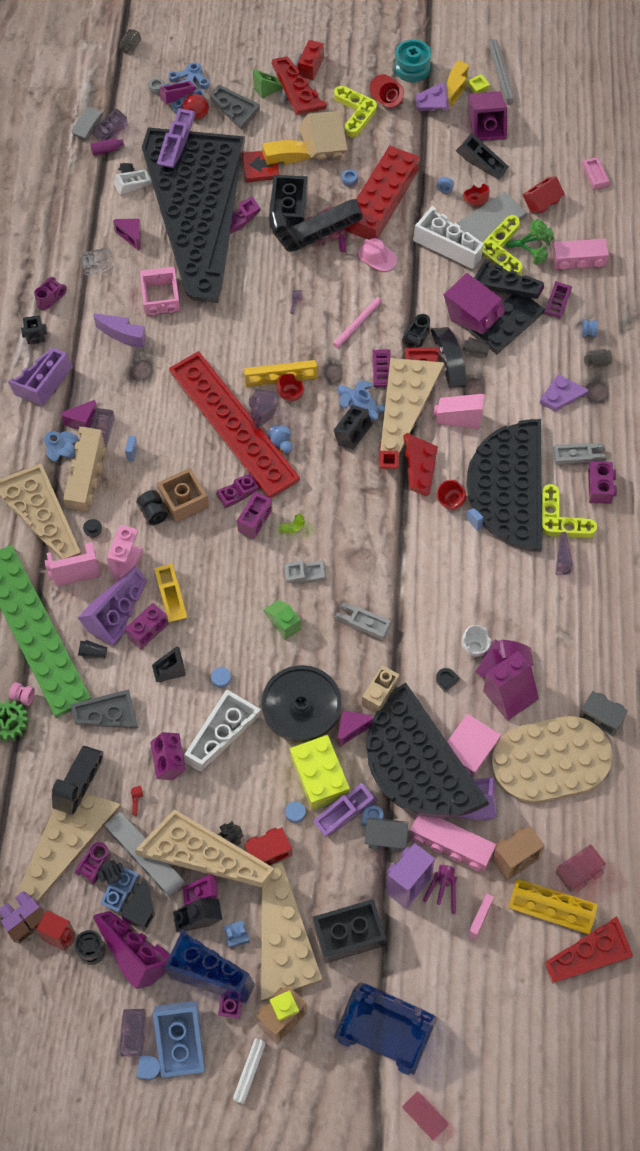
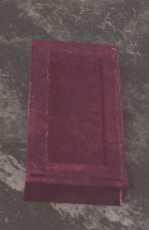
(425, 1115)

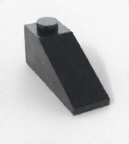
(481, 156)

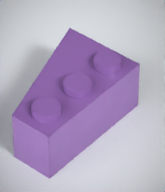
(43, 377)

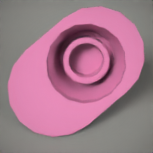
(377, 255)

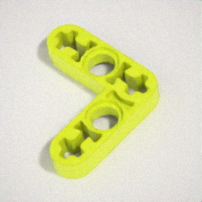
(344, 96)
(498, 244)
(554, 518)

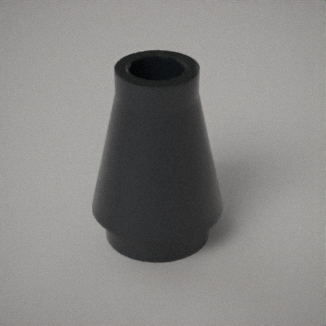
(91, 650)

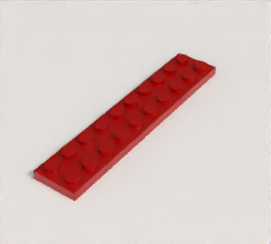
(234, 425)

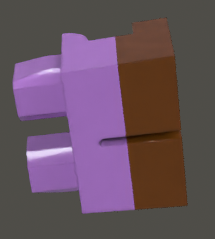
(24, 919)

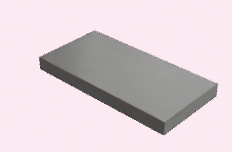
(490, 216)

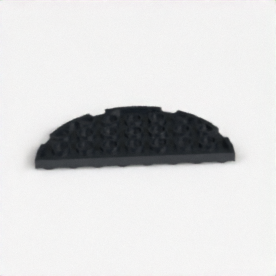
(507, 484)
(416, 762)

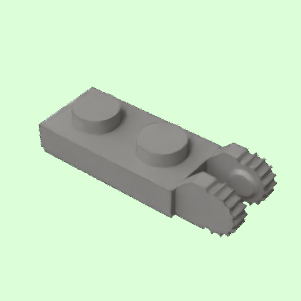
(578, 453)
(364, 621)

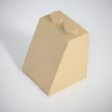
(324, 135)

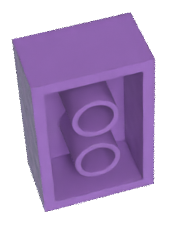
(409, 875)

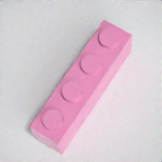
(453, 841)

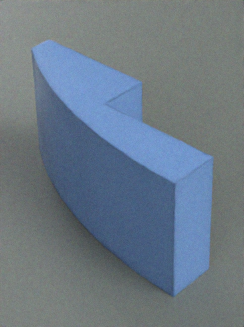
(119, 891)

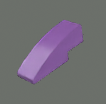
(121, 329)
(345, 809)

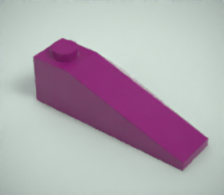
(137, 958)

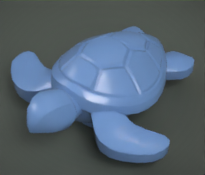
(360, 397)

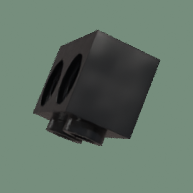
(352, 427)

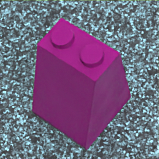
(488, 115)
(473, 304)
(511, 686)

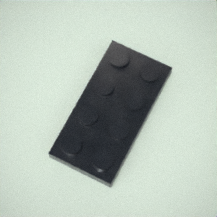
(518, 316)

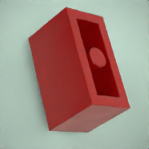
(311, 59)
(543, 194)
(270, 847)
(56, 930)

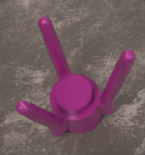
(445, 877)

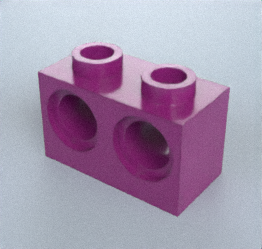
(599, 482)
(254, 515)
(146, 626)
(168, 756)

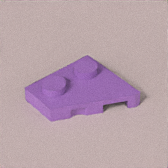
(433, 98)
(562, 393)

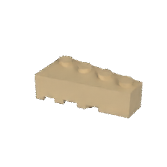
(85, 469)

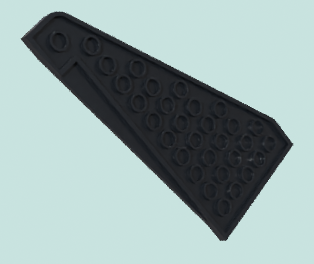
(197, 205)

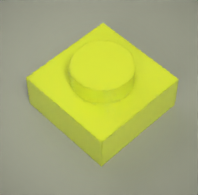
(478, 84)
(284, 1005)

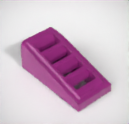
(176, 91)
(560, 287)
(381, 357)

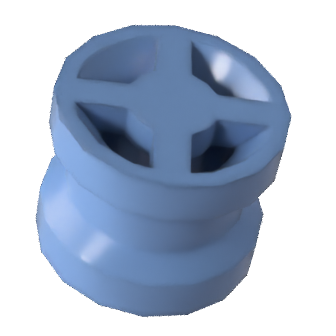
(589, 328)

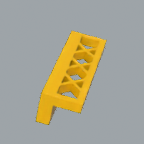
(270, 374)
(552, 907)

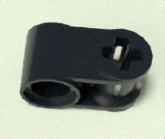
(416, 333)

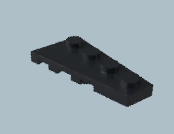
(508, 282)

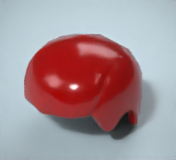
(197, 104)
(476, 196)
(289, 387)
(451, 494)

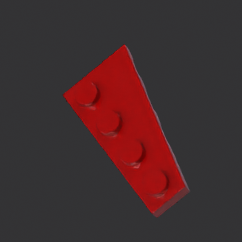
(296, 87)
(597, 950)

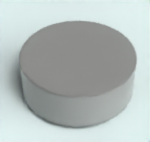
(155, 84)

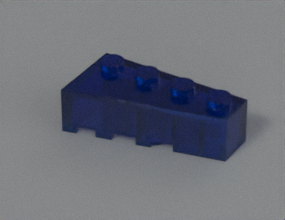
(207, 970)

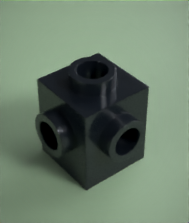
(34, 330)

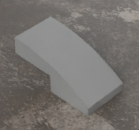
(84, 125)
(305, 572)

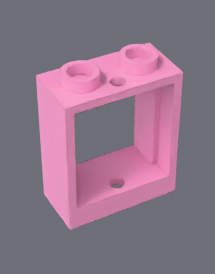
(159, 277)

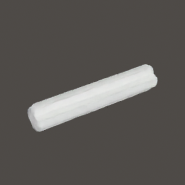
(249, 1071)

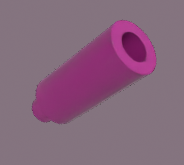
(106, 146)

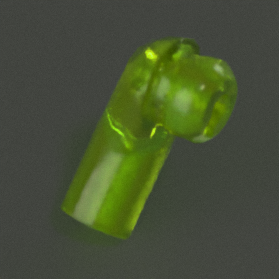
(294, 527)

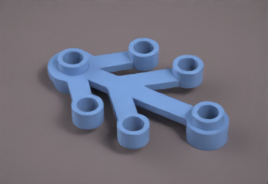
(192, 71)

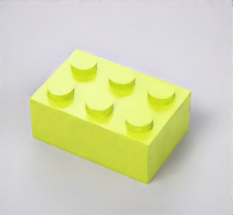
(319, 772)

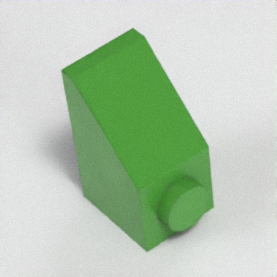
(283, 618)

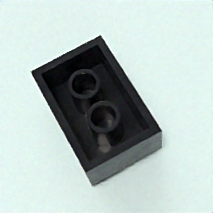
(290, 197)
(349, 931)

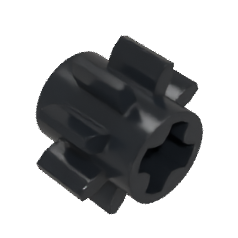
(231, 833)
(111, 872)

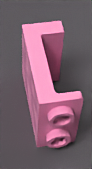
(123, 553)
(73, 568)
(473, 743)

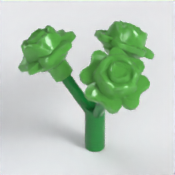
(541, 232)

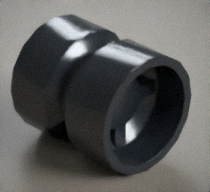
(152, 507)
(90, 947)

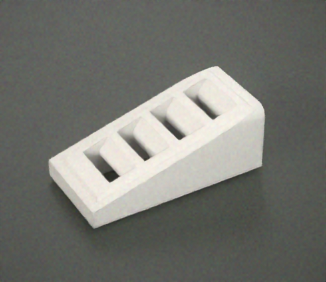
(123, 186)

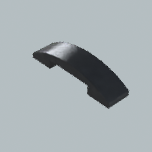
(452, 356)

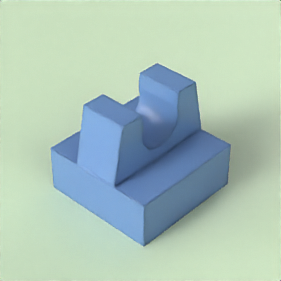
(236, 934)

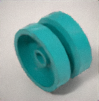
(412, 60)

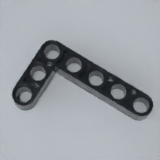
(315, 228)

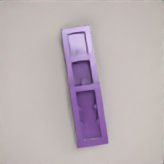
(176, 138)

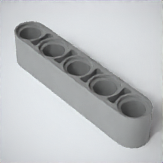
(129, 839)

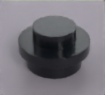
(126, 167)
(92, 528)

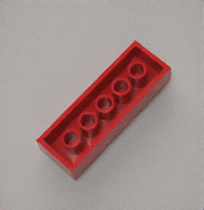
(384, 191)

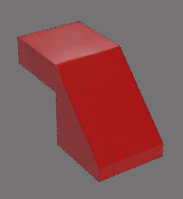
(388, 459)

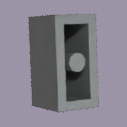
(603, 713)
(386, 833)

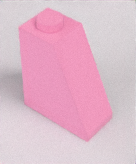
(460, 411)

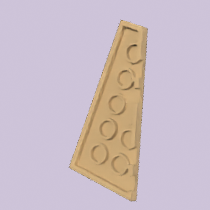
(405, 398)
(36, 504)
(64, 841)
(193, 846)
(285, 944)

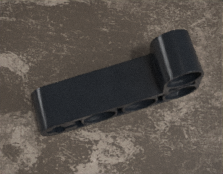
(70, 792)

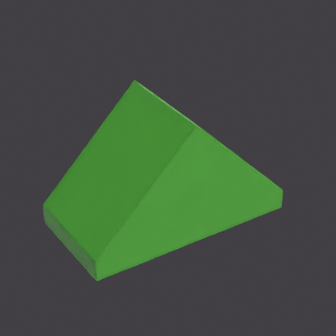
(265, 83)

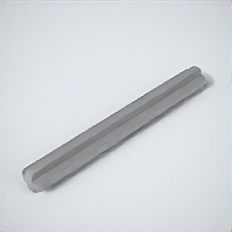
(501, 71)

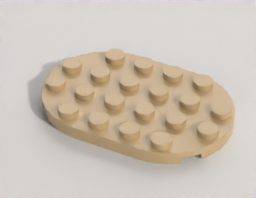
(551, 759)

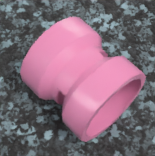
(22, 694)

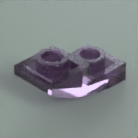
(132, 1033)

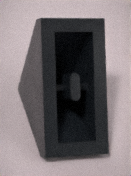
(169, 666)

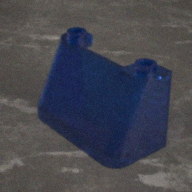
(386, 1026)

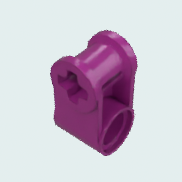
(49, 293)
(92, 863)

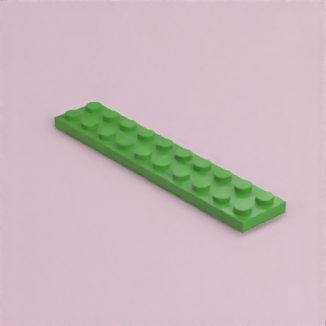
(38, 637)

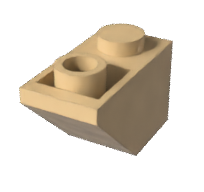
(379, 689)

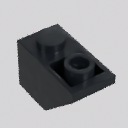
(140, 908)
(197, 914)

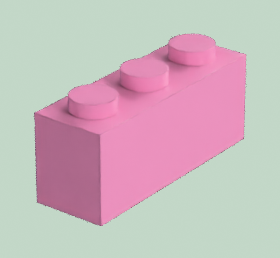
(580, 254)

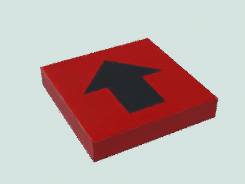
(257, 168)

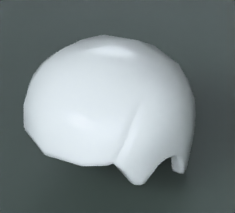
(476, 641)

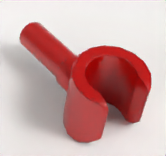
(136, 792)

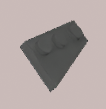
(234, 106)
(106, 711)

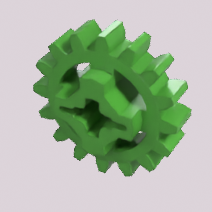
(15, 723)

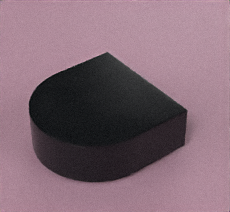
(446, 679)

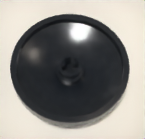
(301, 703)

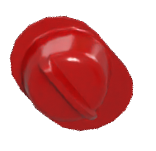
(387, 90)

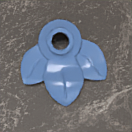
(62, 446)

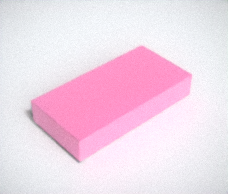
(595, 173)
(480, 917)

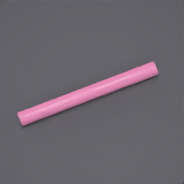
(357, 323)

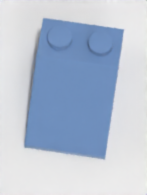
(179, 1038)

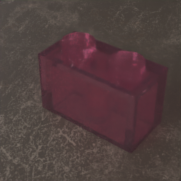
(581, 868)

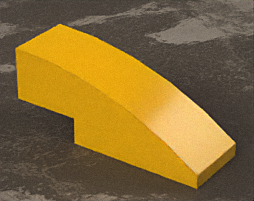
(457, 81)
(285, 151)
(170, 593)

